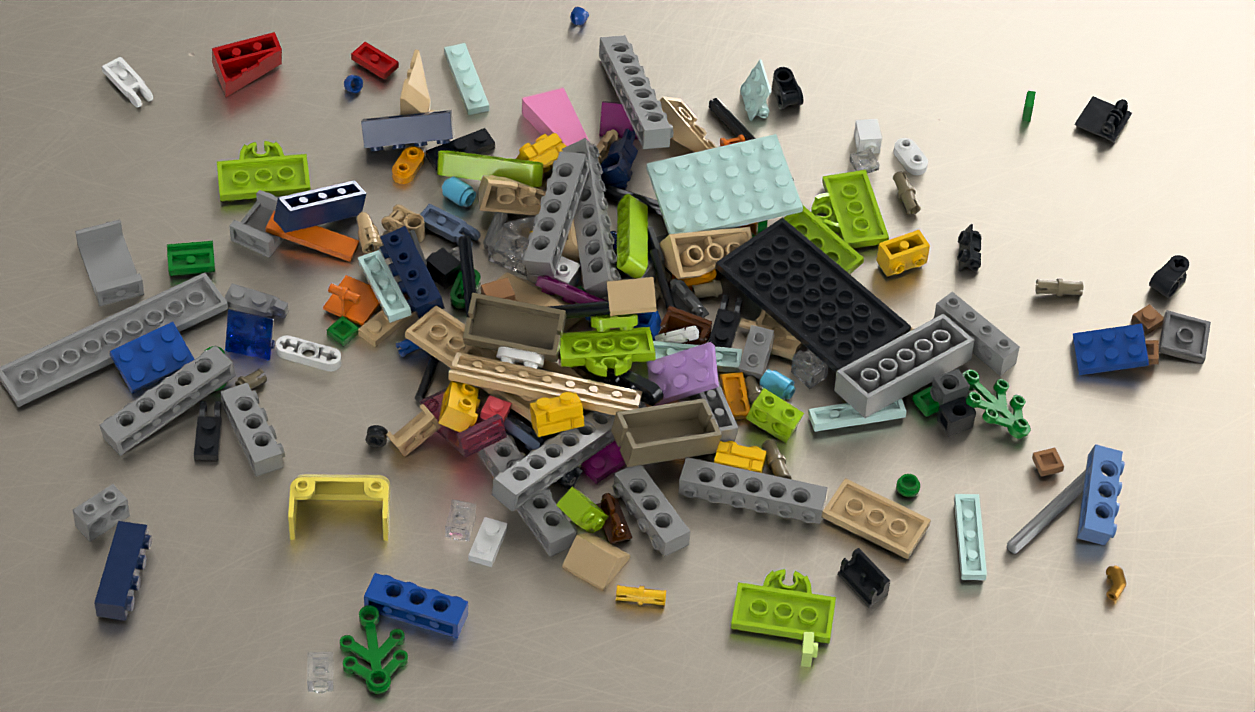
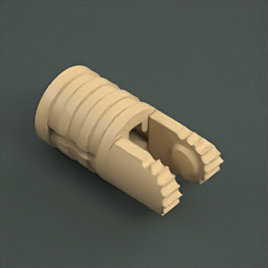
(368, 233)

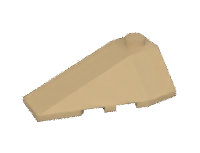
(415, 93)
(697, 252)

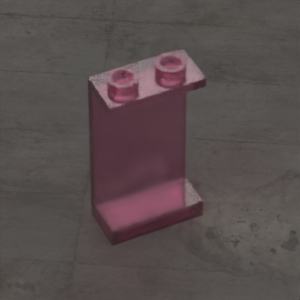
(472, 439)

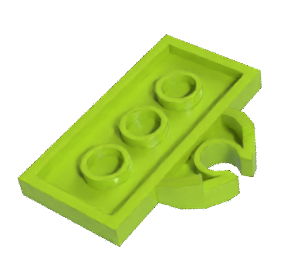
(264, 172)
(851, 209)
(825, 239)
(607, 349)
(783, 608)

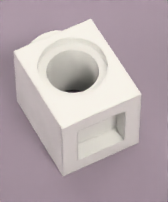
(868, 135)

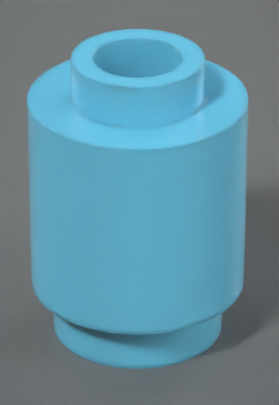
(458, 191)
(778, 384)

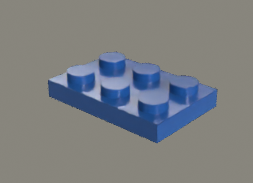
(1110, 349)
(151, 357)

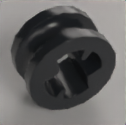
(376, 436)

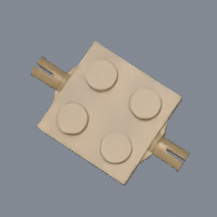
(784, 342)

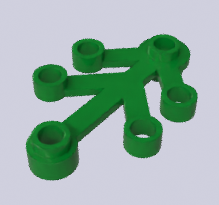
(1015, 423)
(374, 654)

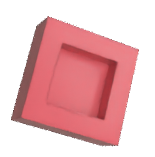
(495, 406)

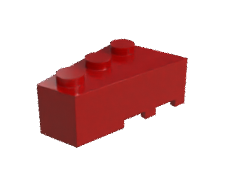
(245, 61)

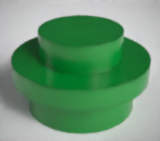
(908, 485)

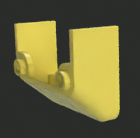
(339, 488)

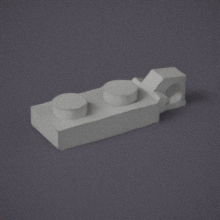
(255, 302)

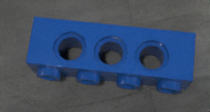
(422, 615)

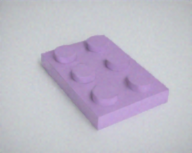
(685, 372)

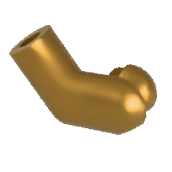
(1119, 582)

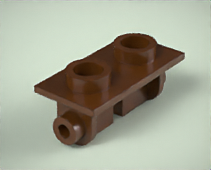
(615, 525)

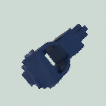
(619, 161)

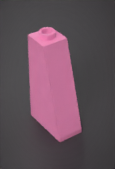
(553, 113)

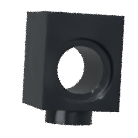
(443, 267)
(956, 416)

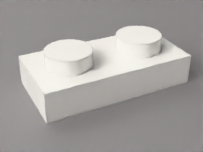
(488, 542)

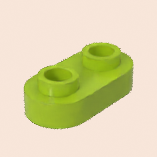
(605, 322)

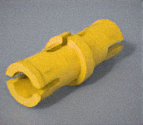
(641, 595)

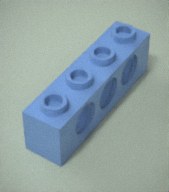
(1091, 526)

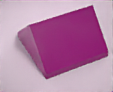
(614, 118)

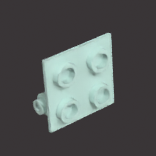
(755, 92)

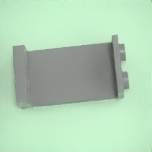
(109, 263)

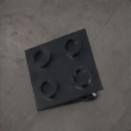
(1104, 118)

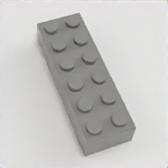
(903, 365)

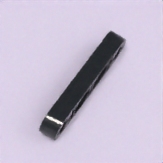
(651, 391)

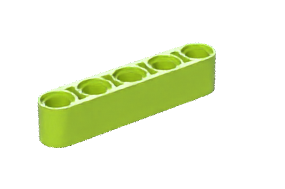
(475, 166)
(632, 236)

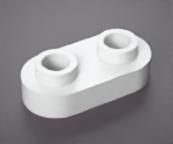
(908, 154)
(522, 357)

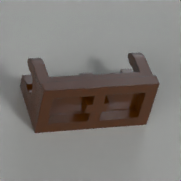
(678, 319)

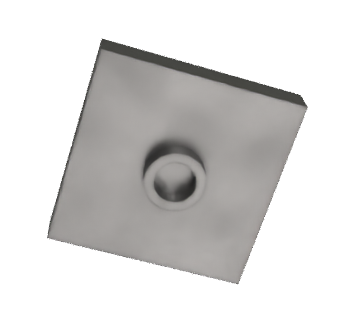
(1184, 336)

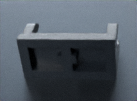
(864, 578)

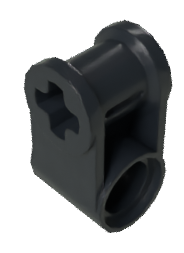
(786, 88)
(1170, 276)

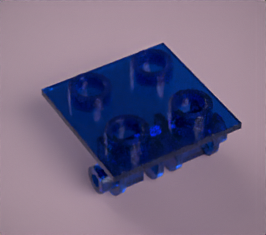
(249, 334)

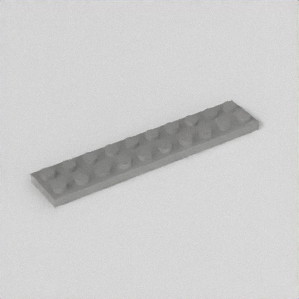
(91, 347)

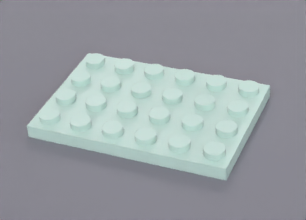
(725, 186)

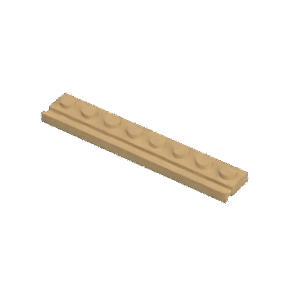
(541, 383)

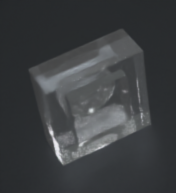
(864, 161)

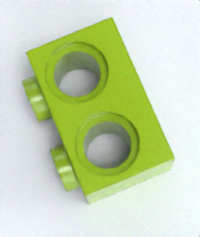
(774, 415)
(582, 510)

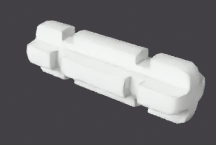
(679, 335)

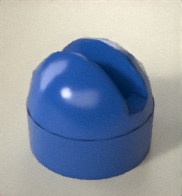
(579, 16)
(353, 80)

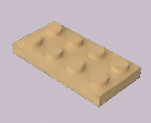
(876, 518)

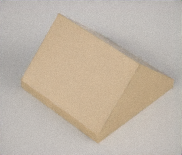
(631, 296)
(594, 560)

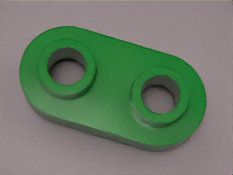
(457, 291)

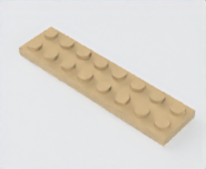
(443, 337)

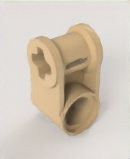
(403, 217)

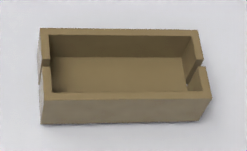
(514, 325)
(666, 432)

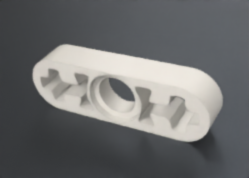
(302, 345)

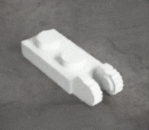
(127, 81)

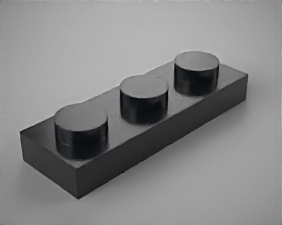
(473, 143)

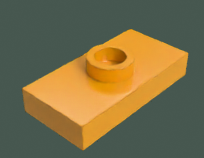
(735, 394)

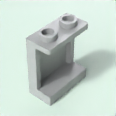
(252, 228)

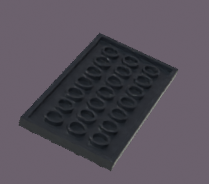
(811, 295)

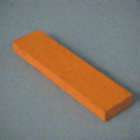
(318, 239)

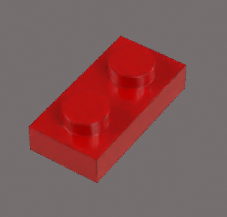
(374, 60)

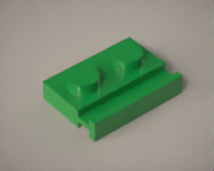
(190, 258)

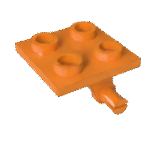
(352, 300)

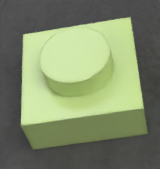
(809, 649)

